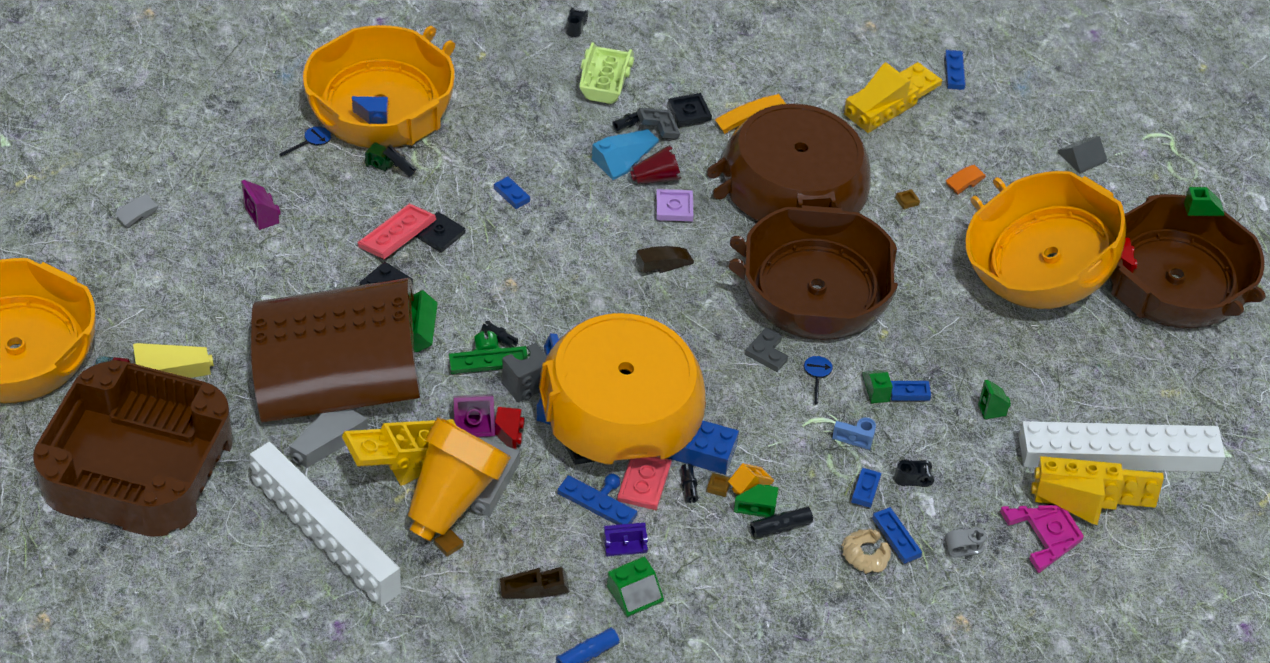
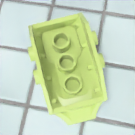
(605, 73)

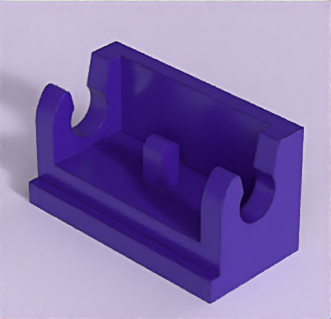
(625, 539)

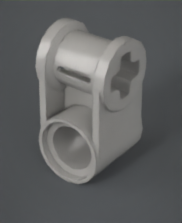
(964, 543)

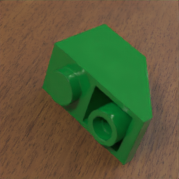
(1202, 202)

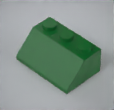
(423, 317)

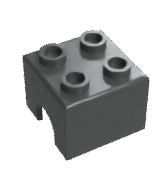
(523, 376)

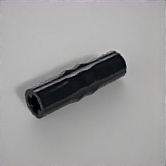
(781, 522)

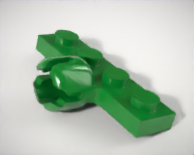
(485, 356)

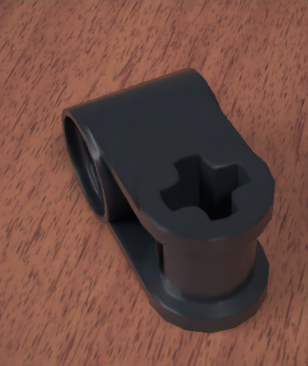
(576, 22)
(913, 473)

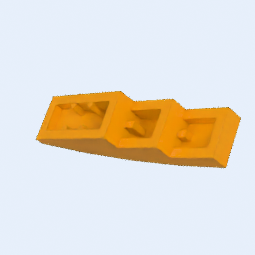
(738, 115)

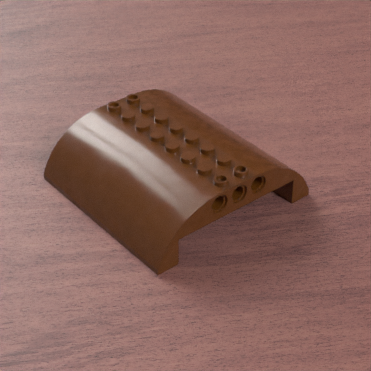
(334, 350)

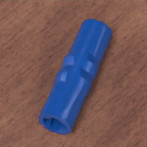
(590, 647)

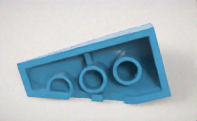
(620, 152)

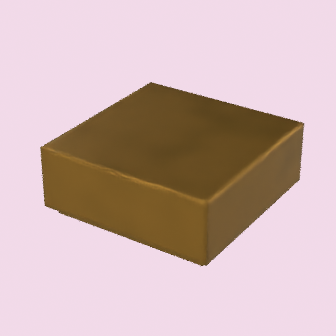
(907, 199)
(718, 485)
(448, 543)

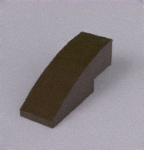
(663, 258)
(535, 584)

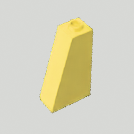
(174, 359)

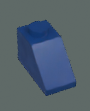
(371, 109)

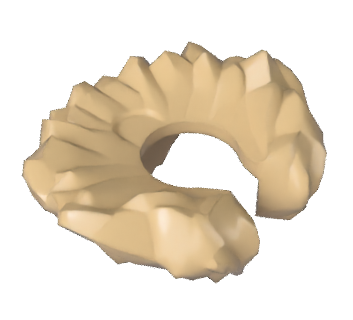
(854, 554)

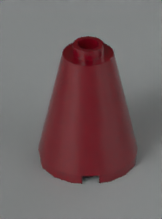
(657, 168)

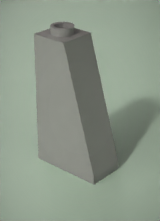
(325, 436)
(491, 495)

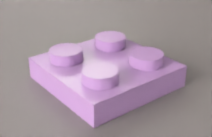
(674, 205)

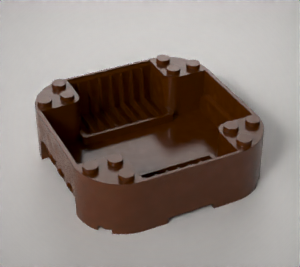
(133, 447)

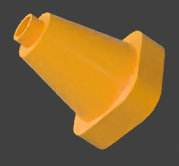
(452, 477)

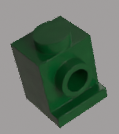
(376, 158)

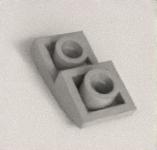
(136, 209)

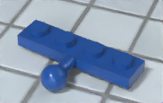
(598, 501)

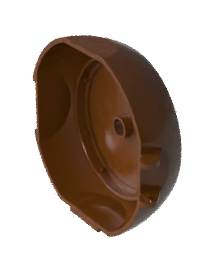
(770, 174)
(824, 248)
(1211, 254)

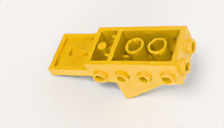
(889, 95)
(396, 444)
(1089, 486)

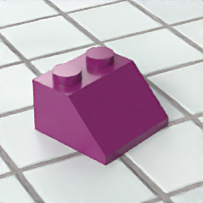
(260, 205)
(475, 414)

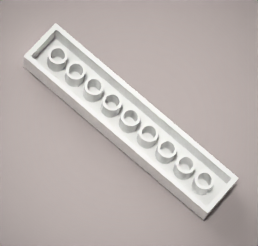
(1128, 444)
(325, 524)

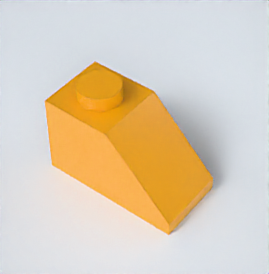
(748, 477)

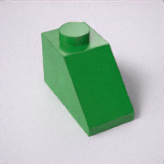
(878, 386)
(993, 401)
(757, 501)

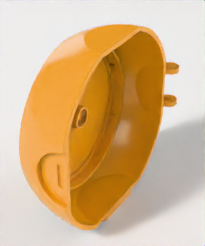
(381, 64)
(1042, 217)
(50, 320)
(619, 414)

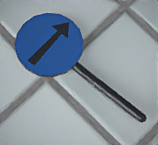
(314, 136)
(819, 368)

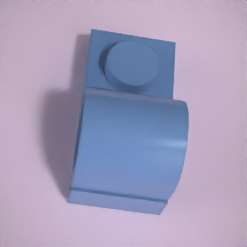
(859, 435)

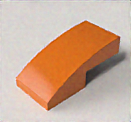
(966, 177)

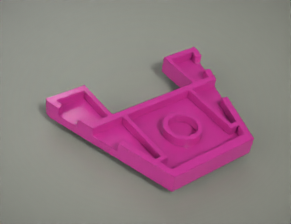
(1053, 527)

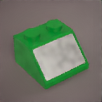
(635, 586)

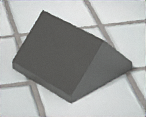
(1084, 154)

